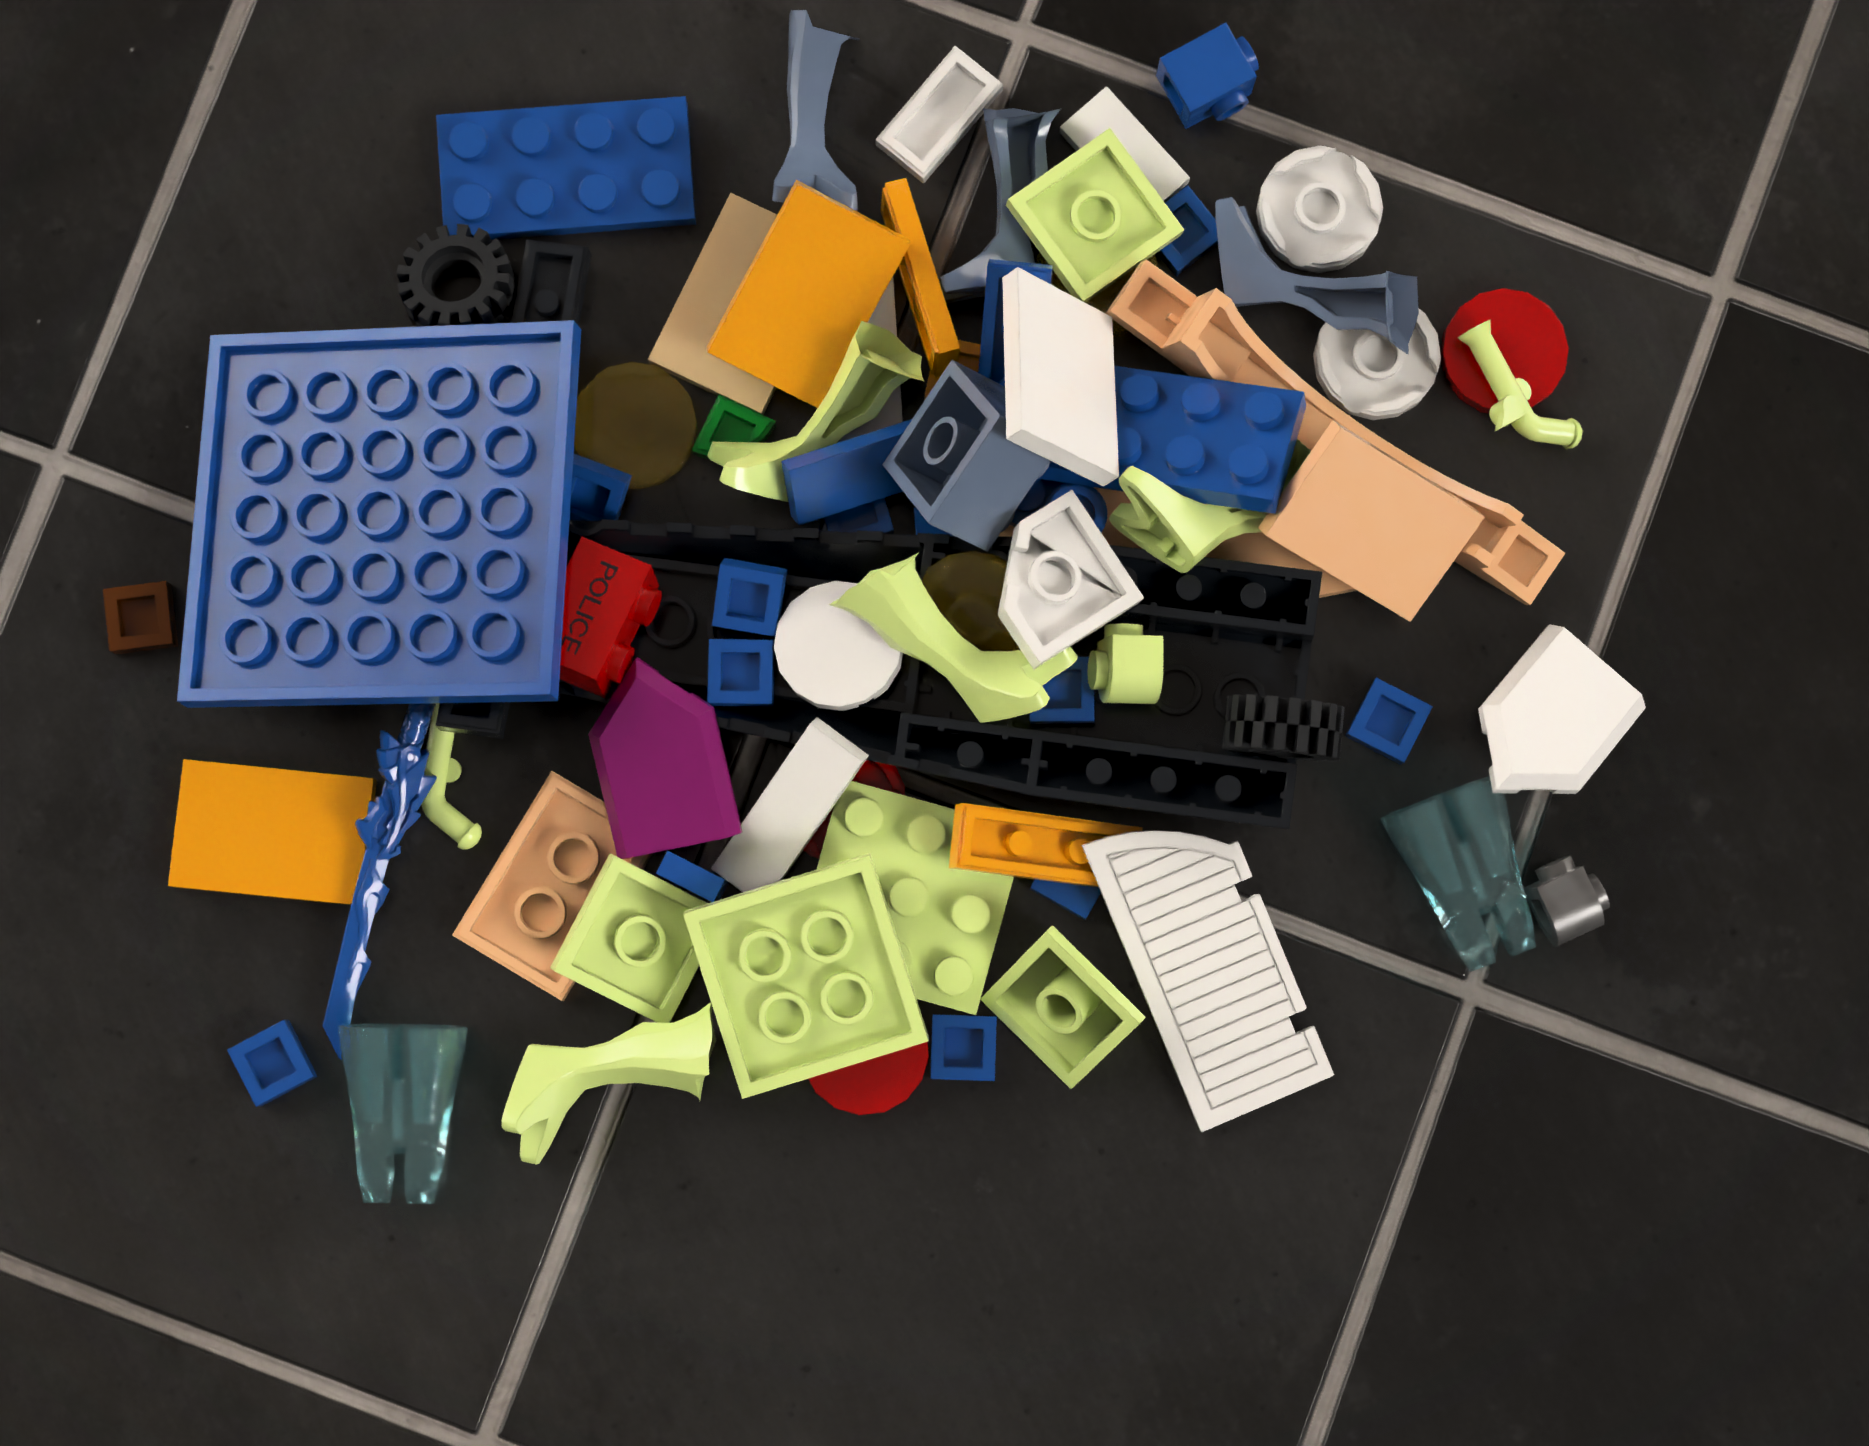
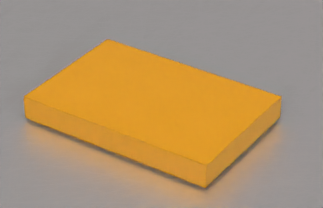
(807, 294)
(269, 831)

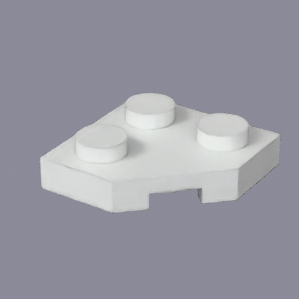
(1061, 581)

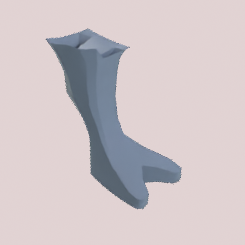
(809, 78)
(1018, 159)
(1250, 277)

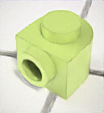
(1127, 665)

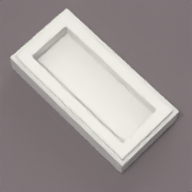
(1108, 112)
(939, 114)

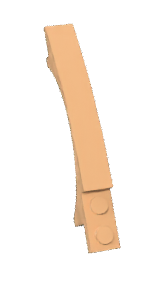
(1214, 342)

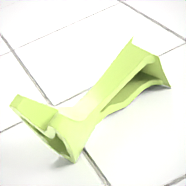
(864, 382)
(1178, 527)
(907, 619)
(556, 1076)

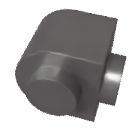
(1566, 900)

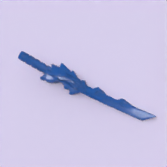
(387, 819)

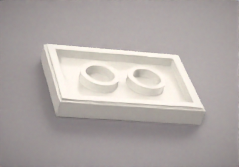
(1059, 377)

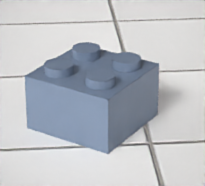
(958, 459)

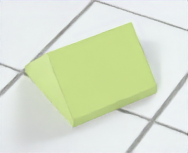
(1062, 1007)

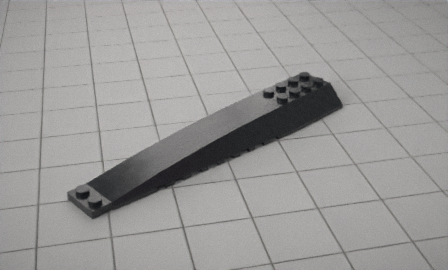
(1222, 630)

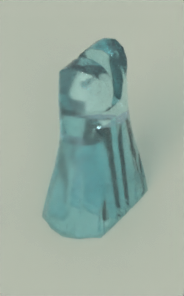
(1467, 868)
(401, 1102)

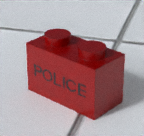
(603, 610)

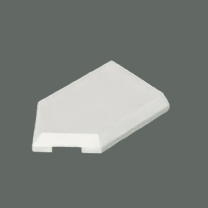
(1555, 716)

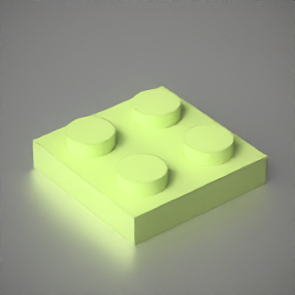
(1094, 216)
(632, 941)

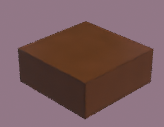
(140, 617)

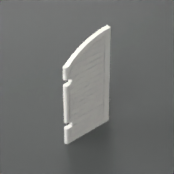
(1208, 970)

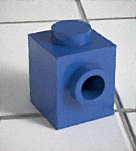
(1209, 76)

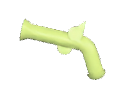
(1514, 393)
(447, 771)

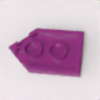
(661, 766)

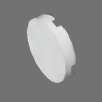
(1319, 209)
(1372, 375)
(831, 653)

